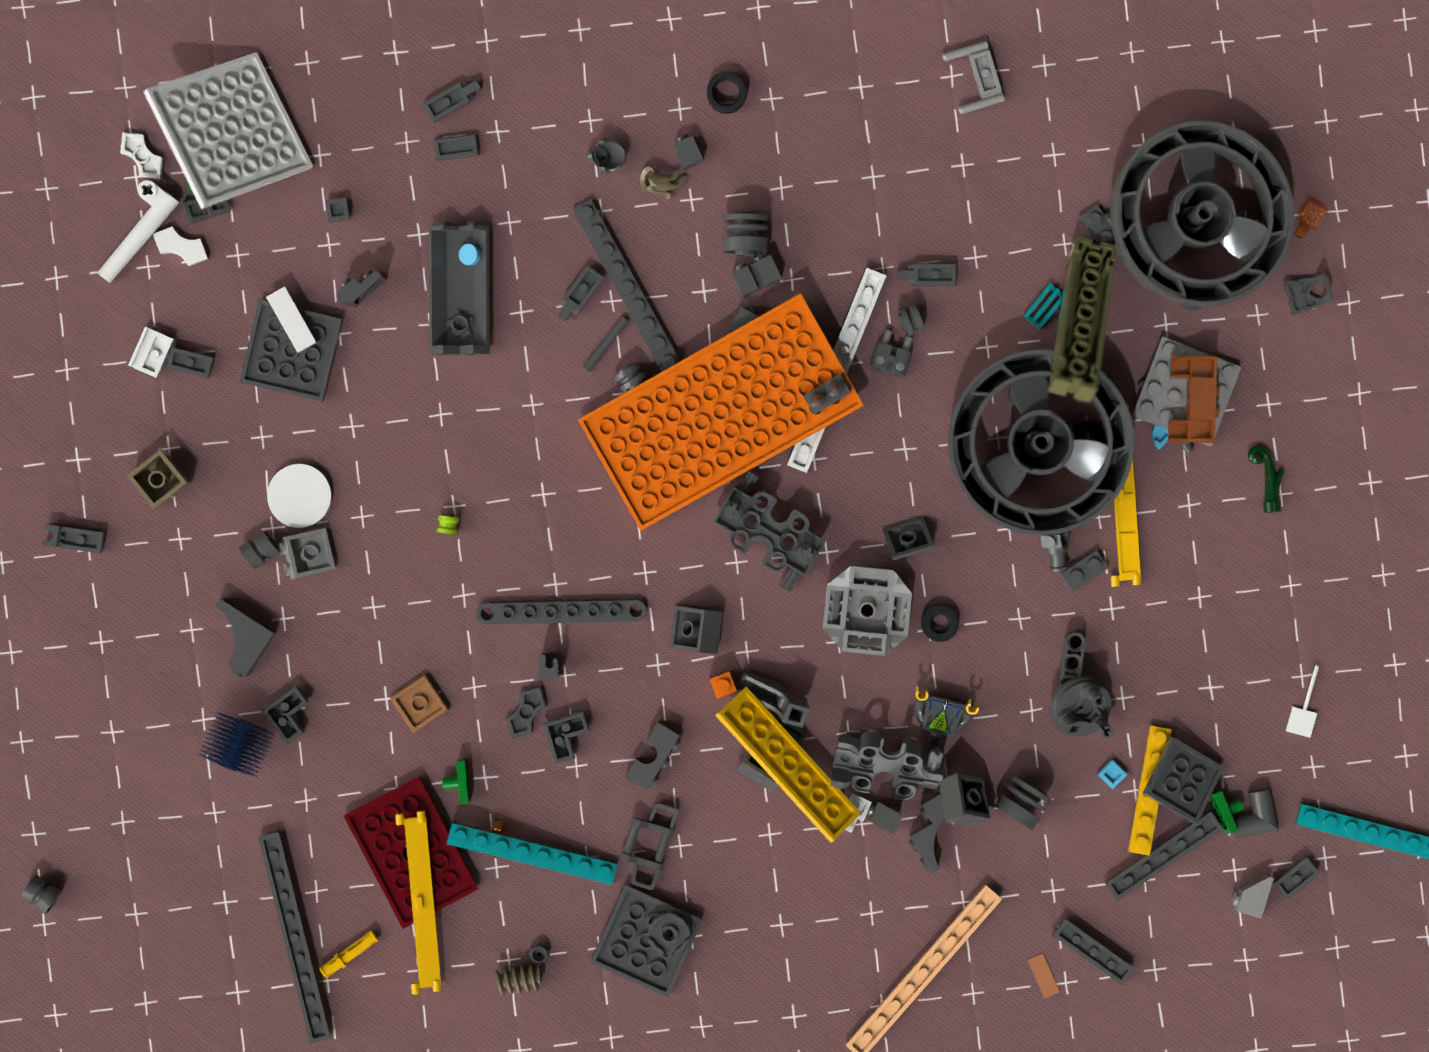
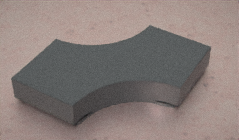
(521, 721)

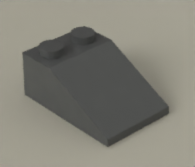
(752, 769)

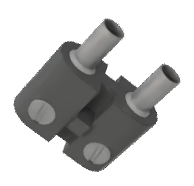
(891, 359)

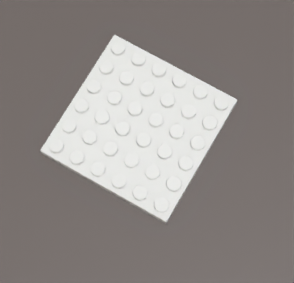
(228, 129)

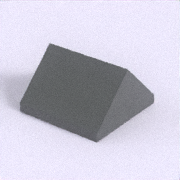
(907, 538)

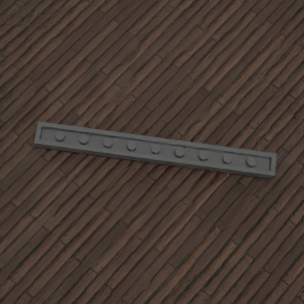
(626, 285)
(294, 937)

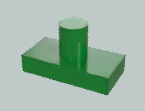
(459, 782)
(1226, 810)

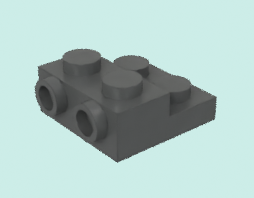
(355, 292)

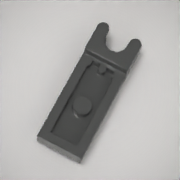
(75, 539)

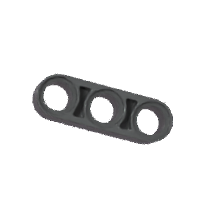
(1067, 652)

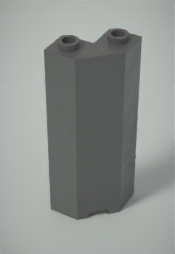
(458, 287)

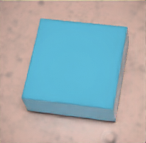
(1112, 774)

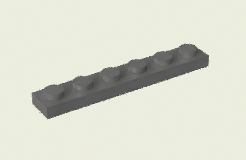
(1163, 856)

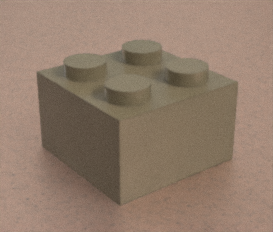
(159, 479)

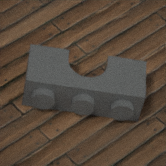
(645, 773)

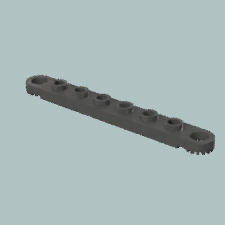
(561, 612)

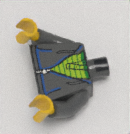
(941, 715)

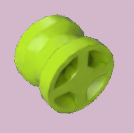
(447, 524)

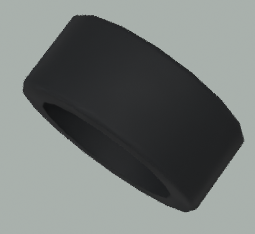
(729, 76)

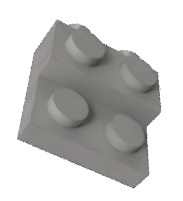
(307, 553)

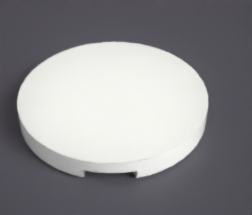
(299, 495)

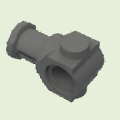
(1056, 546)

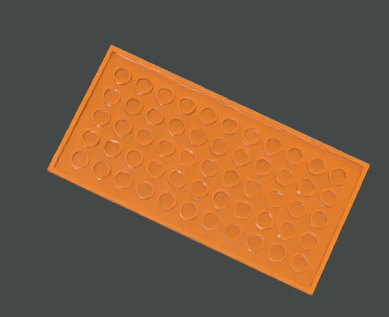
(717, 412)

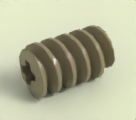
(518, 979)

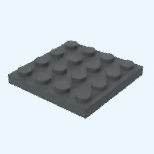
(277, 366)
(626, 946)

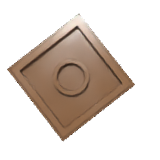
(419, 703)

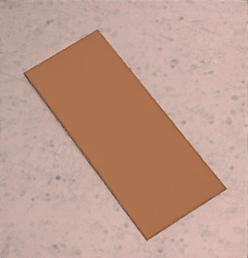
(1043, 976)

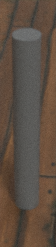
(605, 344)

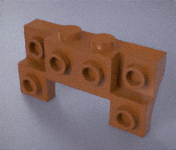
(1200, 399)

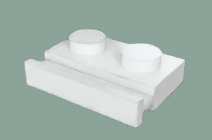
(151, 352)

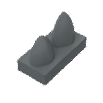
(827, 394)

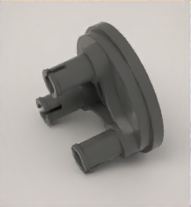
(1082, 707)

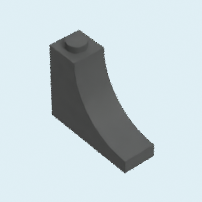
(250, 638)

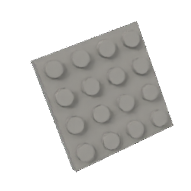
(1165, 397)

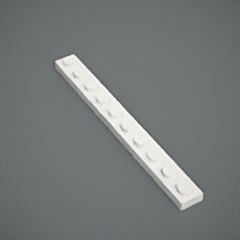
(844, 351)

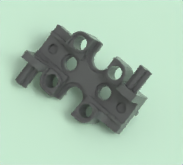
(805, 546)
(850, 767)

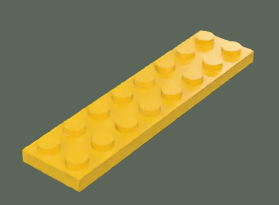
(788, 764)

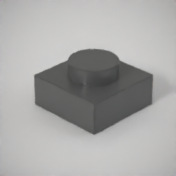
(337, 210)

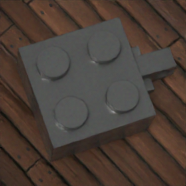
(965, 800)

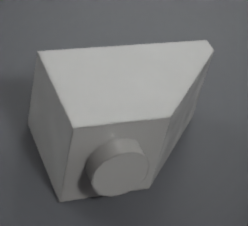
(1253, 896)

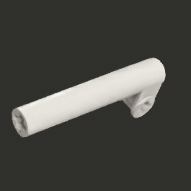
(161, 206)

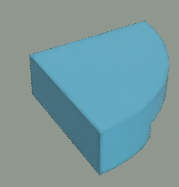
(1160, 436)

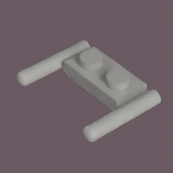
(984, 75)

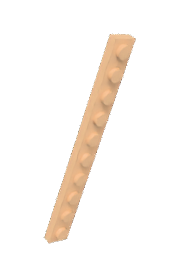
(924, 971)

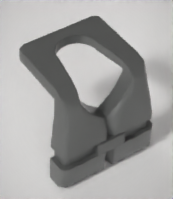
(1300, 295)

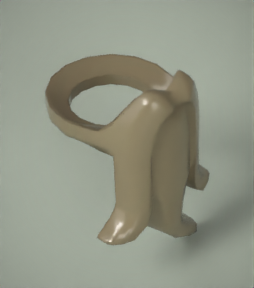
(660, 182)

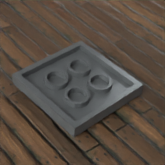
(1183, 780)

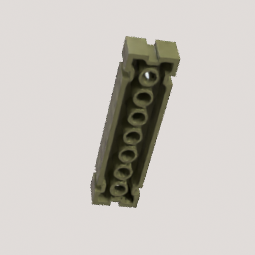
(1082, 319)

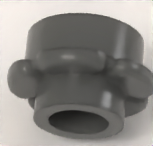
(545, 953)

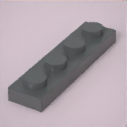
(1093, 951)

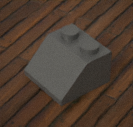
(696, 629)

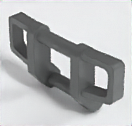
(657, 862)

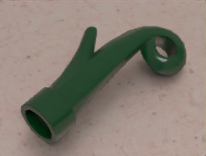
(1272, 482)

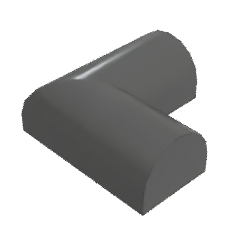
(281, 711)
(559, 734)
(1262, 816)

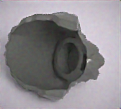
(607, 155)

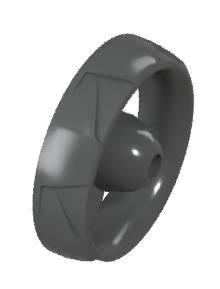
(1203, 214)
(1091, 460)

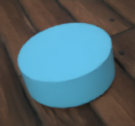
(469, 254)

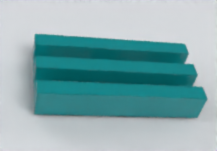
(1056, 291)

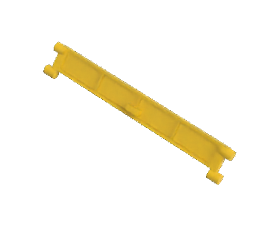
(1127, 533)
(422, 902)

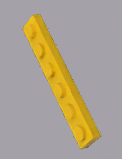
(1146, 808)

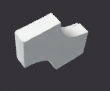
(148, 164)
(171, 242)

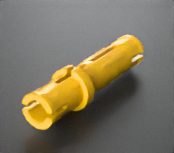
(341, 959)

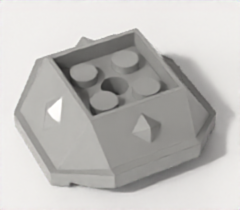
(890, 615)

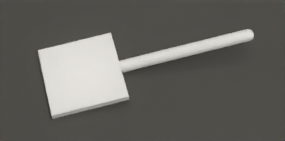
(1301, 720)

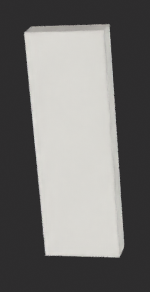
(291, 319)

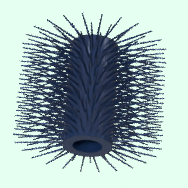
(236, 744)

